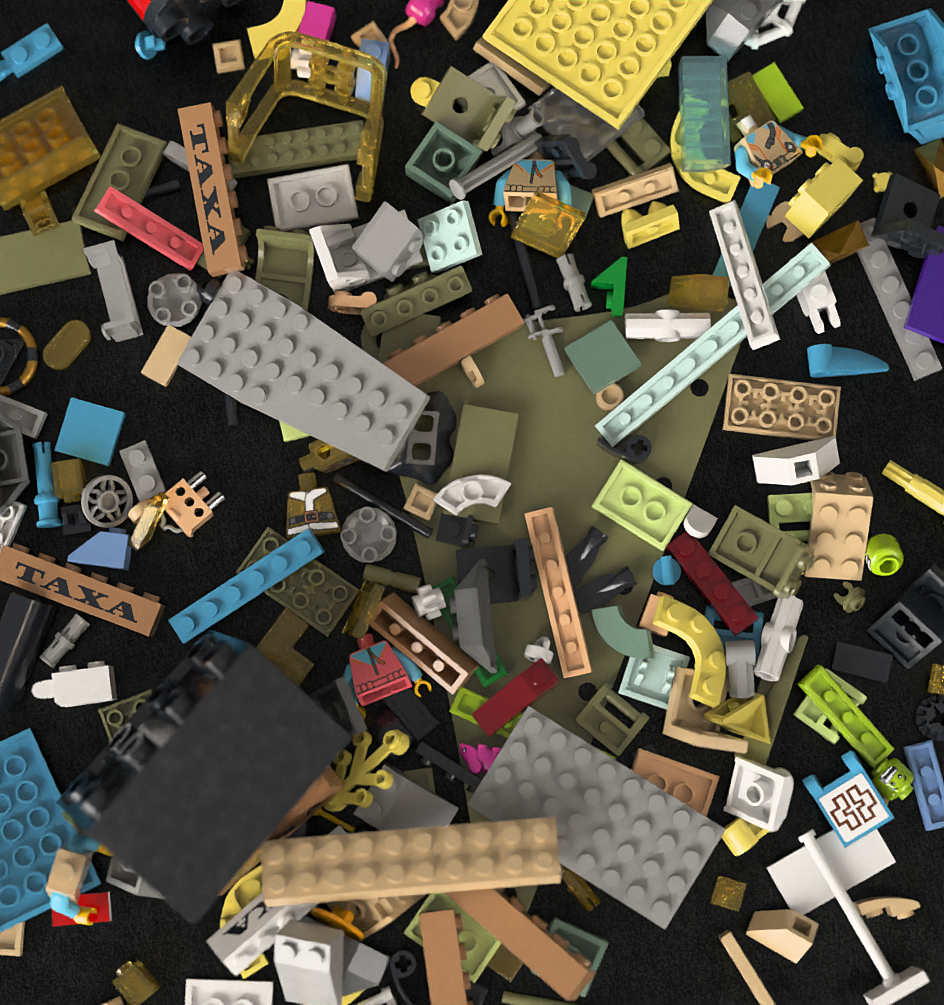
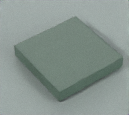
(602, 357)

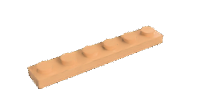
(558, 592)

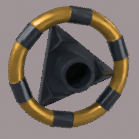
(10, 352)

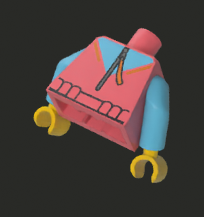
(380, 672)

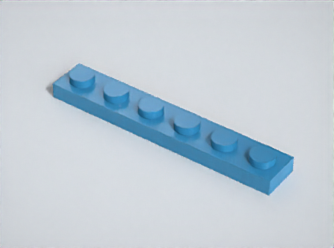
(246, 585)

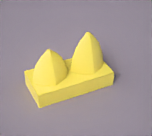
(641, 229)

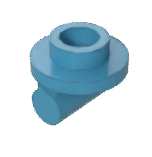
(666, 571)

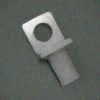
(518, 130)

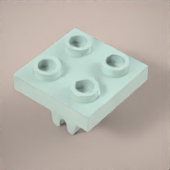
(450, 236)
(652, 678)

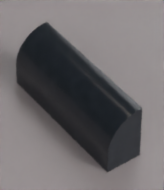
(21, 639)

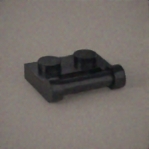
(564, 151)

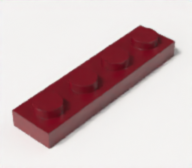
(712, 583)

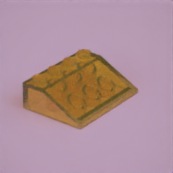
(41, 147)

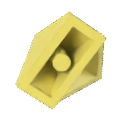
(742, 717)

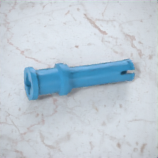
(46, 496)

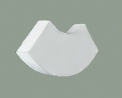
(471, 491)

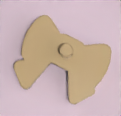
(778, 216)

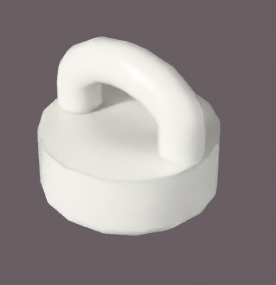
(536, 652)

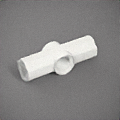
(666, 325)
(778, 638)

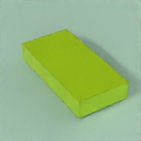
(777, 93)

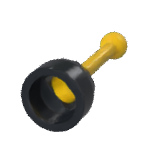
(359, 829)

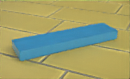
(754, 215)

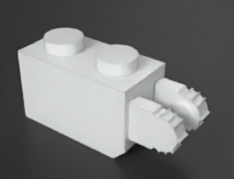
(817, 298)
(79, 687)

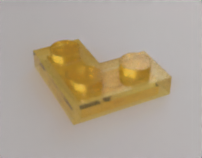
(279, 644)

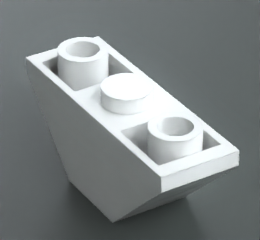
(797, 462)

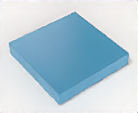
(90, 432)

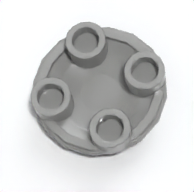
(174, 300)
(368, 534)

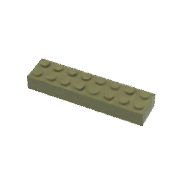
(300, 149)

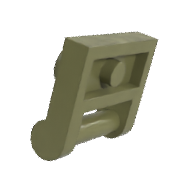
(645, 145)
(604, 725)

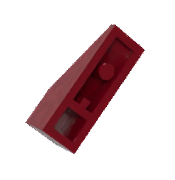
(516, 697)

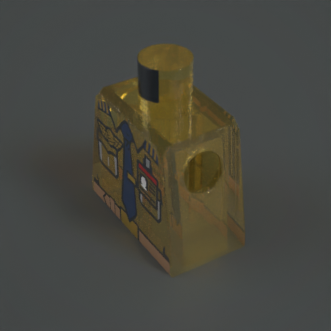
(318, 458)

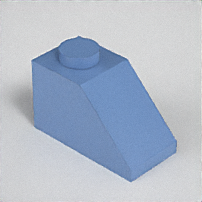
(363, 82)
(105, 550)

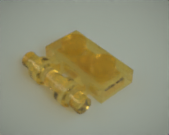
(747, 101)

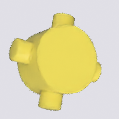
(881, 181)

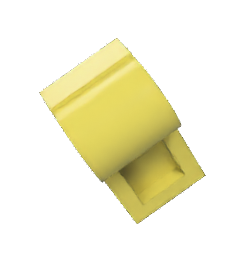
(742, 835)

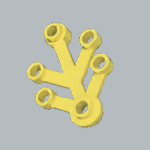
(393, 742)

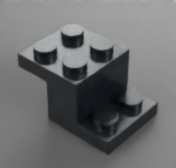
(914, 619)

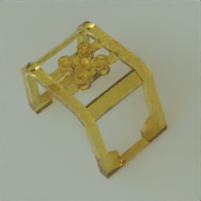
(280, 50)

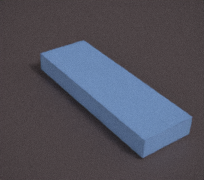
(927, 782)

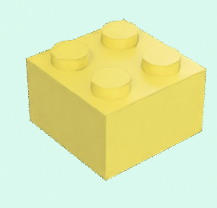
(822, 196)

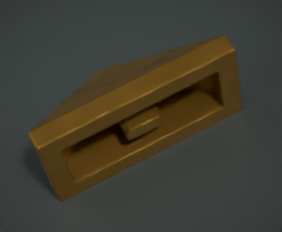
(932, 161)
(842, 242)

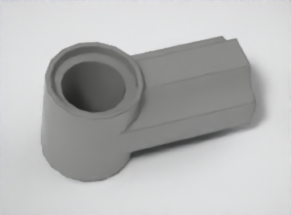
(740, 662)

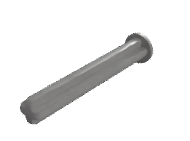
(493, 167)

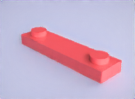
(150, 228)

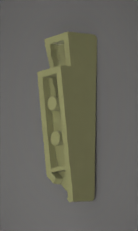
(776, 697)

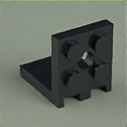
(913, 232)
(510, 569)

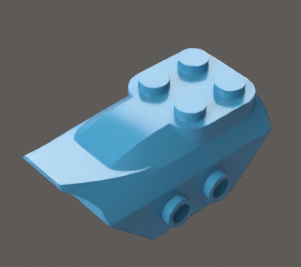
(913, 64)

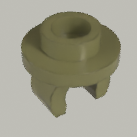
(854, 599)

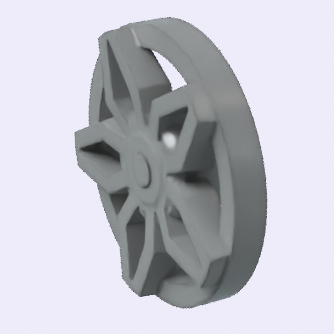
(106, 501)

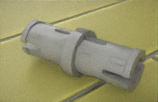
(574, 282)
(64, 640)

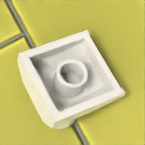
(759, 794)

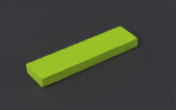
(846, 716)

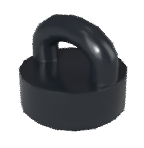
(211, 289)

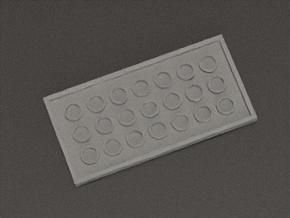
(607, 817)

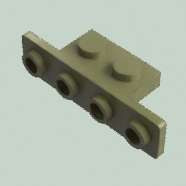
(415, 298)

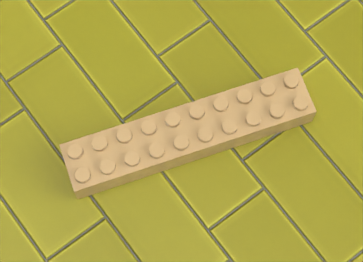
(410, 861)

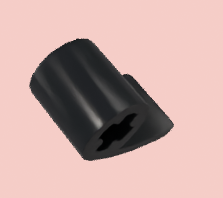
(629, 455)
(382, 721)
(398, 972)

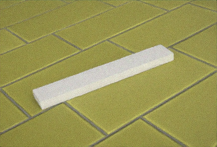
(744, 275)

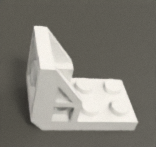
(339, 260)

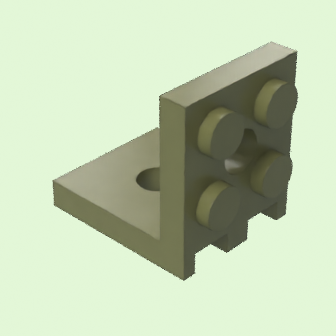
(483, 114)

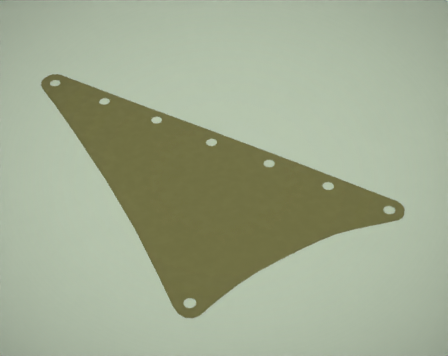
(563, 468)

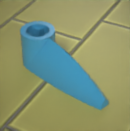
(839, 361)

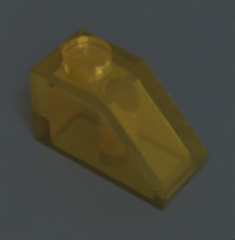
(699, 291)

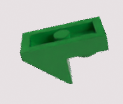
(613, 279)

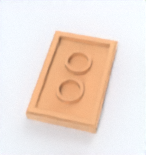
(681, 781)

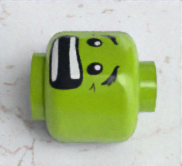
(883, 554)
(892, 779)

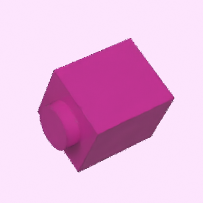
(318, 21)

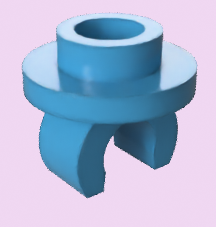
(148, 45)

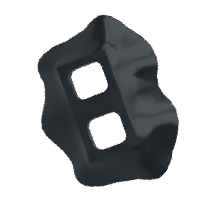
(438, 438)

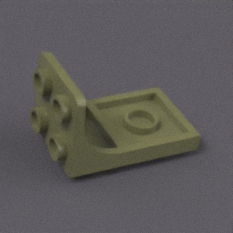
(286, 263)
(762, 552)

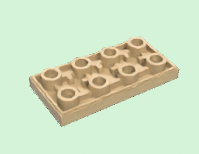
(781, 408)

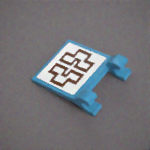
(850, 802)

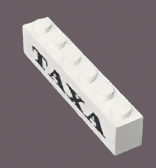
(255, 929)

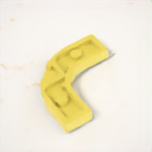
(716, 184)
(704, 642)
(238, 898)

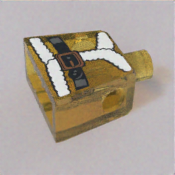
(311, 509)

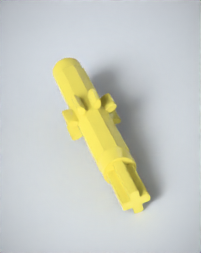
(916, 486)

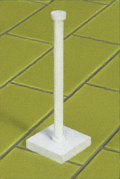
(894, 985)

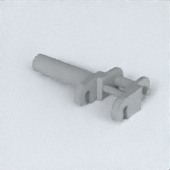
(547, 340)

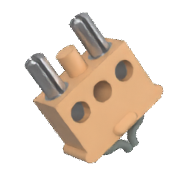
(184, 515)

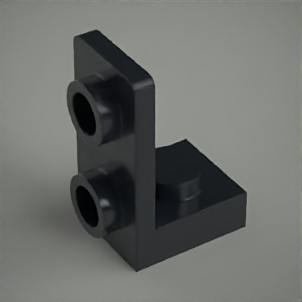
(457, 530)

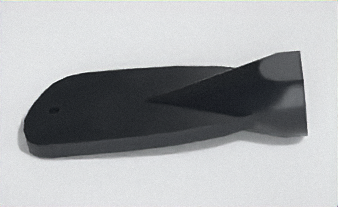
(584, 554)
(603, 589)

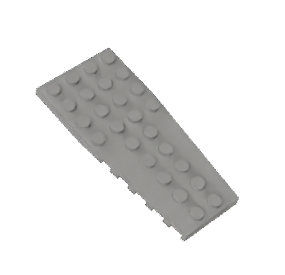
(301, 372)

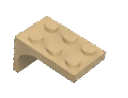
(839, 525)

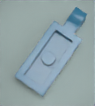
(29, 52)

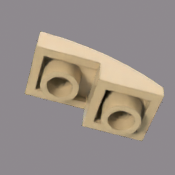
(894, 906)

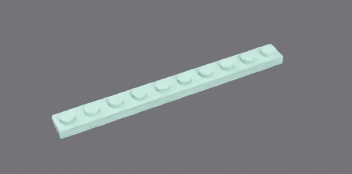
(707, 349)

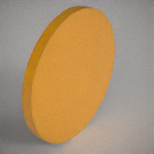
(337, 921)

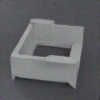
(116, 291)

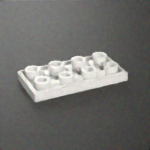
(805, 885)

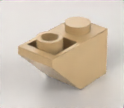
(783, 932)

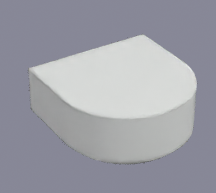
(699, 522)

